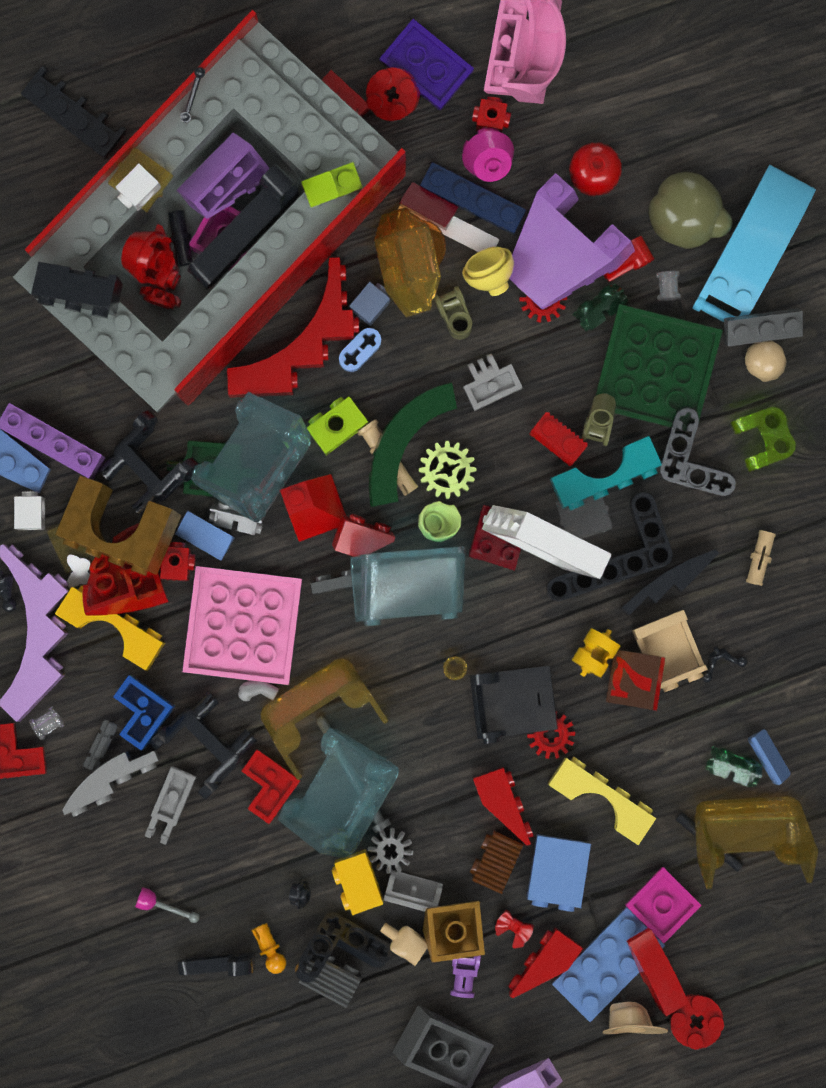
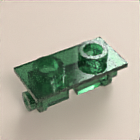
(591, 311)
(746, 769)

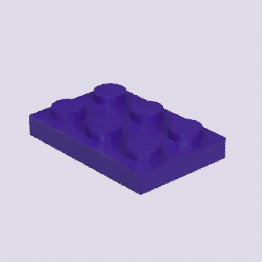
(432, 64)

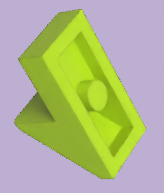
(331, 184)

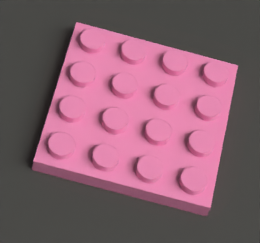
(242, 625)

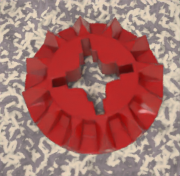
(160, 298)

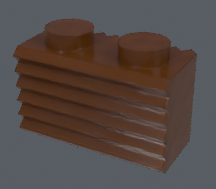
(496, 862)

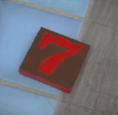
(635, 680)

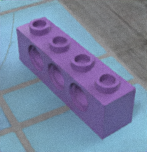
(51, 441)

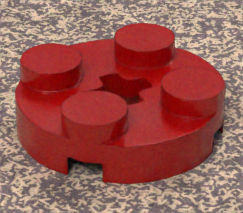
(405, 86)
(711, 1024)

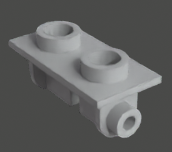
(224, 516)

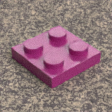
(663, 904)

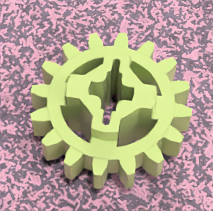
(442, 458)

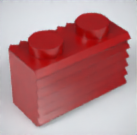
(558, 439)

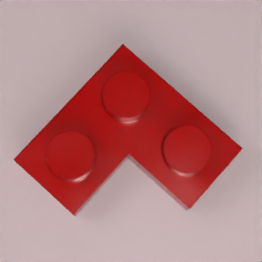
(18, 762)
(276, 784)

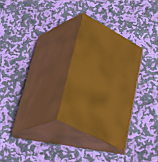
(454, 931)

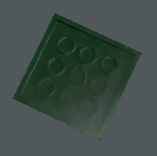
(657, 365)

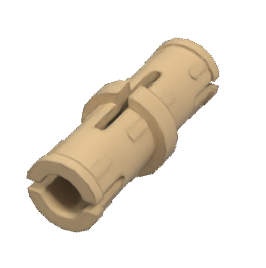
(757, 574)

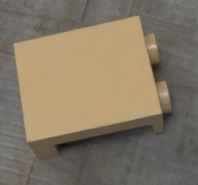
(672, 639)

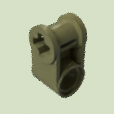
(453, 308)
(600, 419)

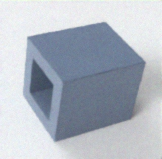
(370, 303)

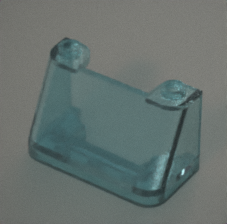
(255, 458)
(408, 584)
(341, 796)

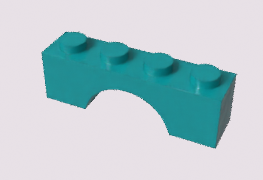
(637, 460)

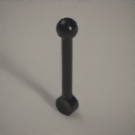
(186, 115)

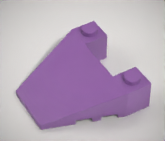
(554, 255)

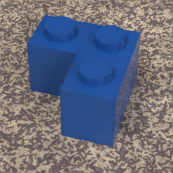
(148, 708)

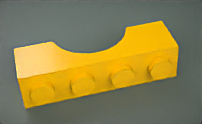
(139, 645)

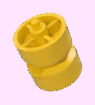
(596, 652)

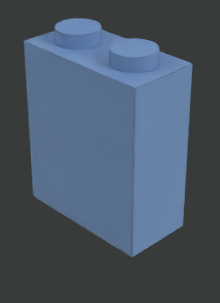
(558, 872)

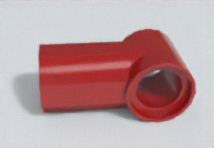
(635, 261)

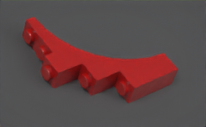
(330, 323)

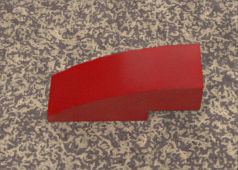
(657, 972)

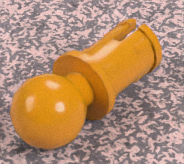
(275, 961)

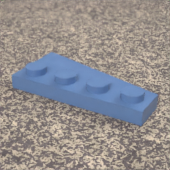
(21, 465)

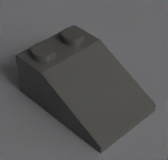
(442, 1049)

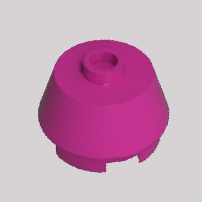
(488, 155)

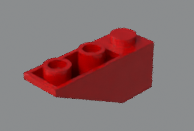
(497, 797)
(551, 960)

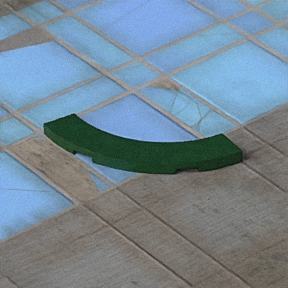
(397, 436)

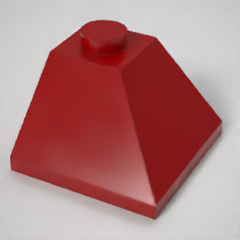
(313, 506)

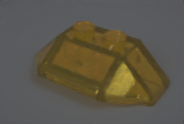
(407, 261)

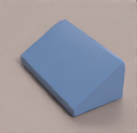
(204, 535)
(769, 757)

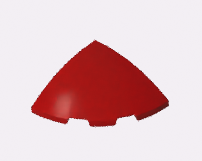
(118, 588)

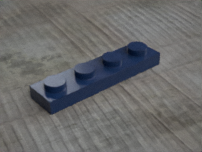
(473, 198)

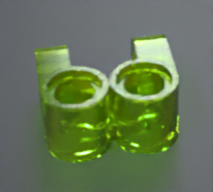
(769, 435)

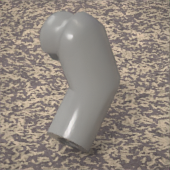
(253, 688)

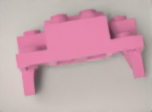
(526, 49)

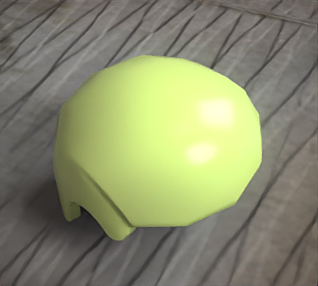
(439, 521)

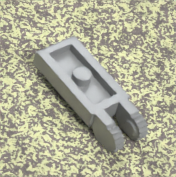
(171, 801)

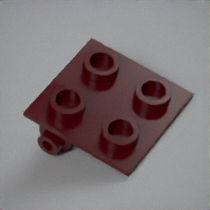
(491, 548)

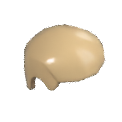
(765, 360)

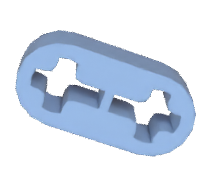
(364, 354)

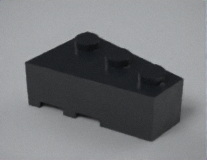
(77, 289)

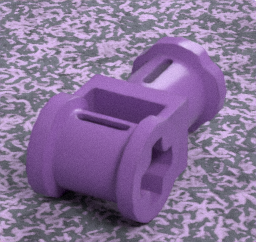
(465, 968)

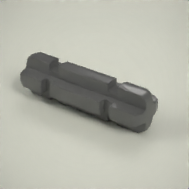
(100, 745)

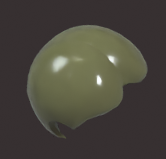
(688, 211)

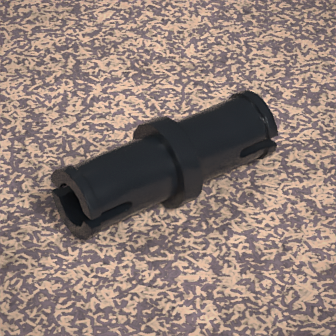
(180, 238)

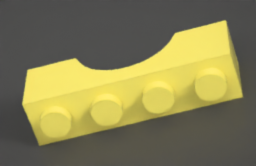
(630, 819)

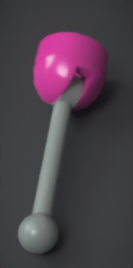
(148, 900)

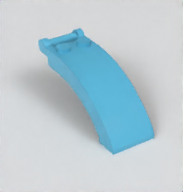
(756, 244)

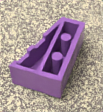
(224, 177)

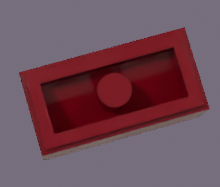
(428, 206)

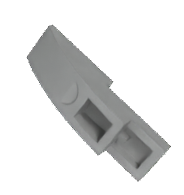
(100, 783)

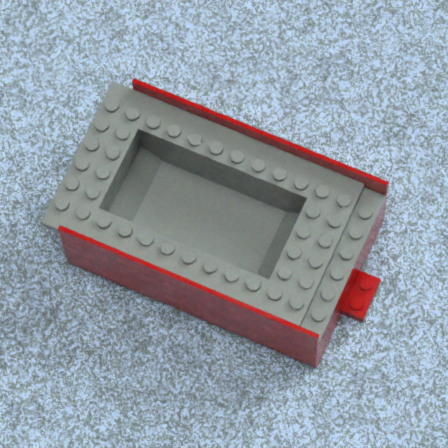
(290, 121)

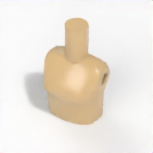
(405, 942)

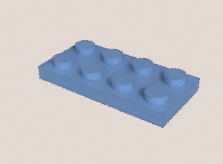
(602, 967)

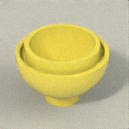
(490, 270)

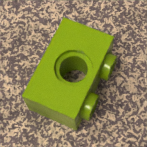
(328, 439)

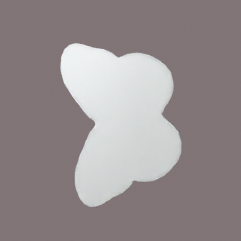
(80, 570)

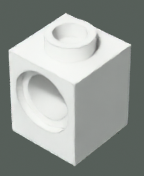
(137, 188)
(29, 512)

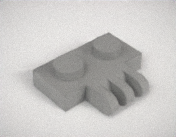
(490, 383)

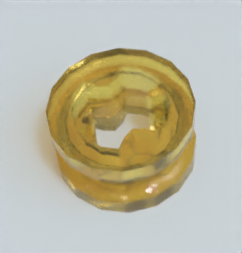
(459, 660)

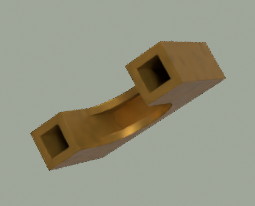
(142, 550)

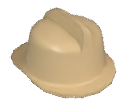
(631, 1018)

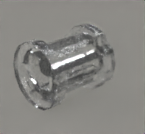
(668, 286)
(46, 723)

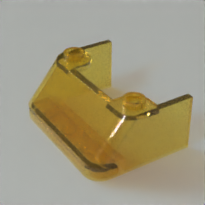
(308, 696)
(753, 826)

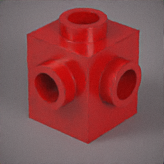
(495, 106)
(181, 571)

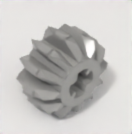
(399, 849)

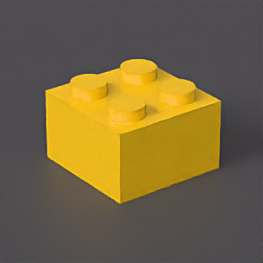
(358, 882)

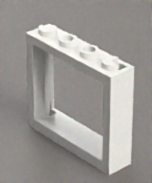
(546, 541)

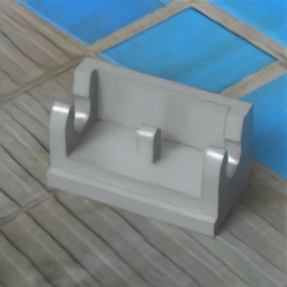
(412, 891)

